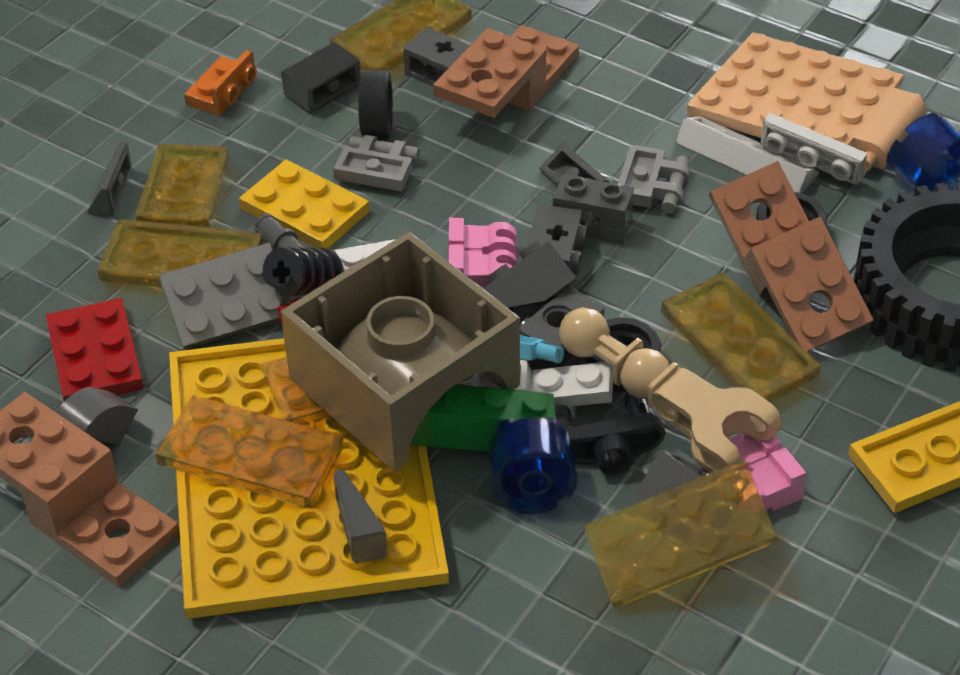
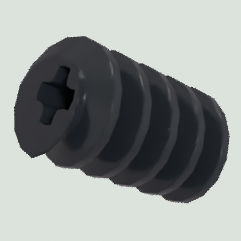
(300, 269)

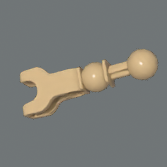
(676, 394)

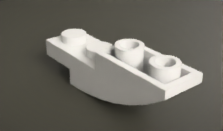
(569, 384)

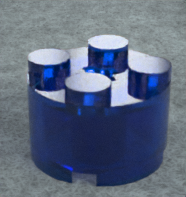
(927, 154)
(532, 464)

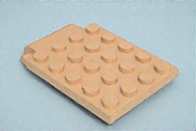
(812, 89)

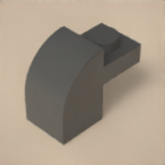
(98, 414)

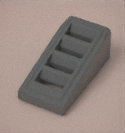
(361, 526)

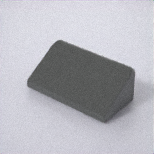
(569, 163)
(112, 183)

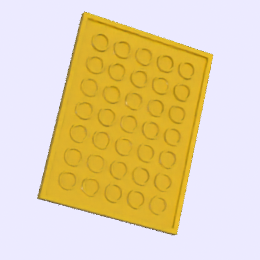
(270, 553)

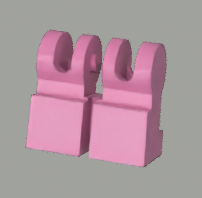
(481, 249)
(773, 470)

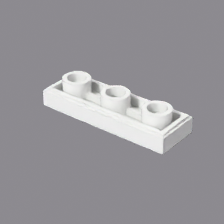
(813, 149)

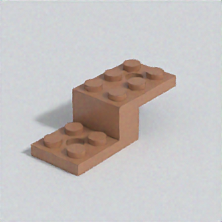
(506, 70)
(790, 257)
(76, 493)

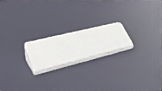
(740, 151)

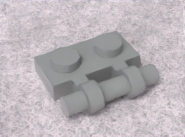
(376, 162)
(643, 170)

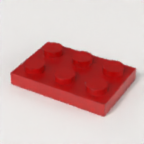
(94, 349)

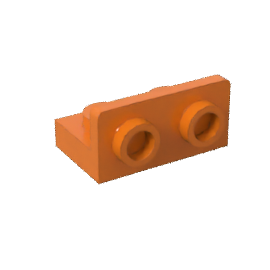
(222, 84)

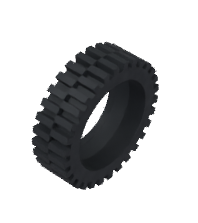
(888, 247)

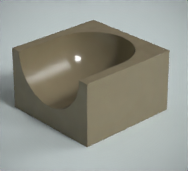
(394, 340)

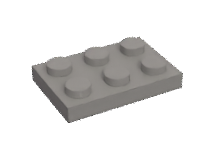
(221, 297)

